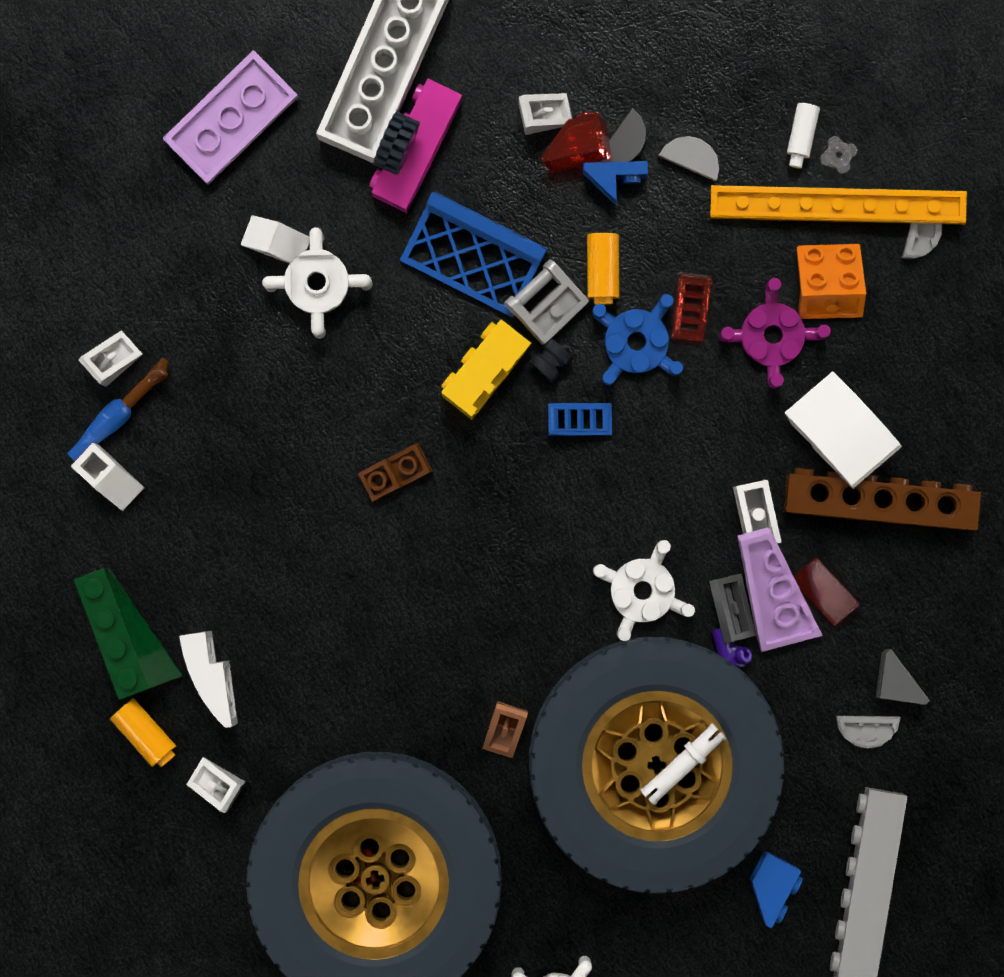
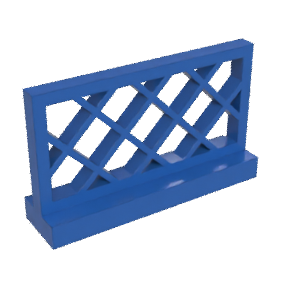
(484, 228)

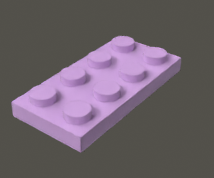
(230, 117)

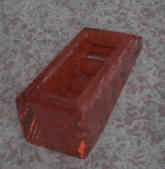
(681, 292)

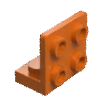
(831, 281)

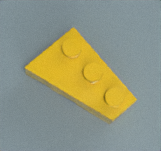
(484, 368)

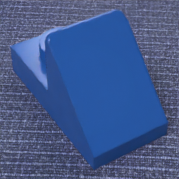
(604, 175)

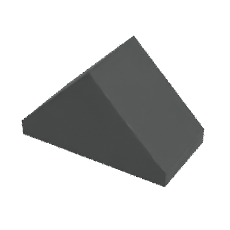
(896, 681)

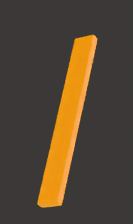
(838, 204)

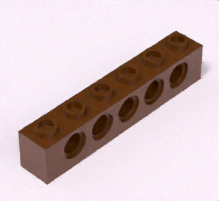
(962, 516)

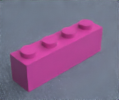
(435, 111)

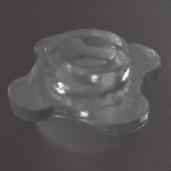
(829, 157)

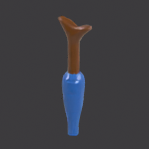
(118, 411)

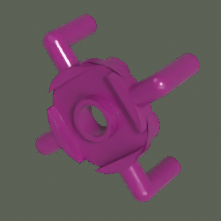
(781, 317)

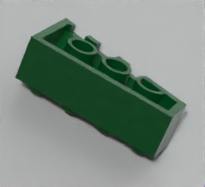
(123, 636)

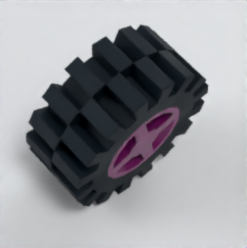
(396, 143)

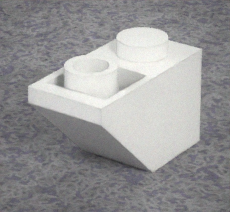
(107, 476)

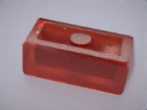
(825, 591)

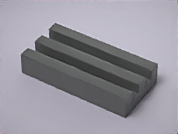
(728, 608)

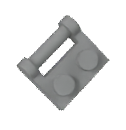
(554, 309)

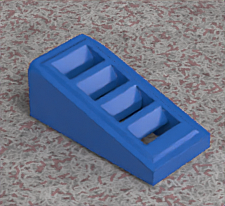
(553, 409)

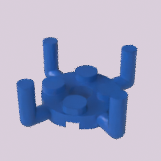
(642, 322)

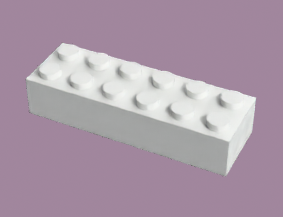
(379, 74)

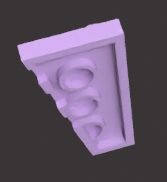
(774, 596)

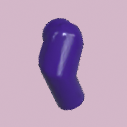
(735, 654)

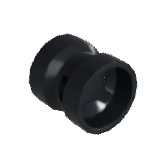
(551, 360)

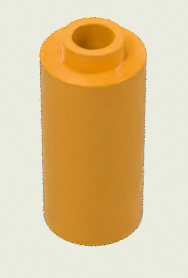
(603, 267)
(144, 733)

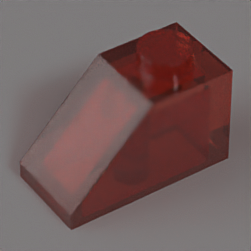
(578, 142)

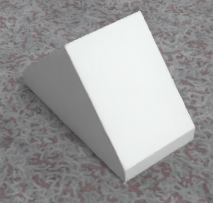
(543, 112)
(274, 239)
(110, 358)
(215, 784)

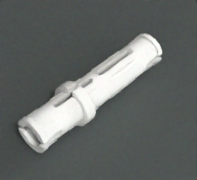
(683, 763)

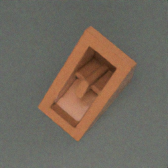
(505, 729)

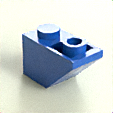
(772, 883)

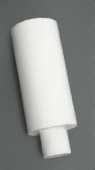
(802, 133)

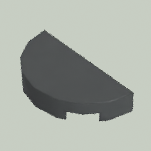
(628, 139)

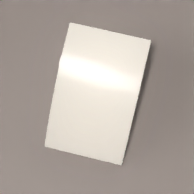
(842, 429)
(210, 677)

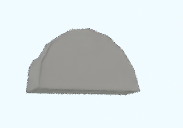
(692, 155)
(921, 239)
(867, 730)

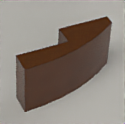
(395, 472)

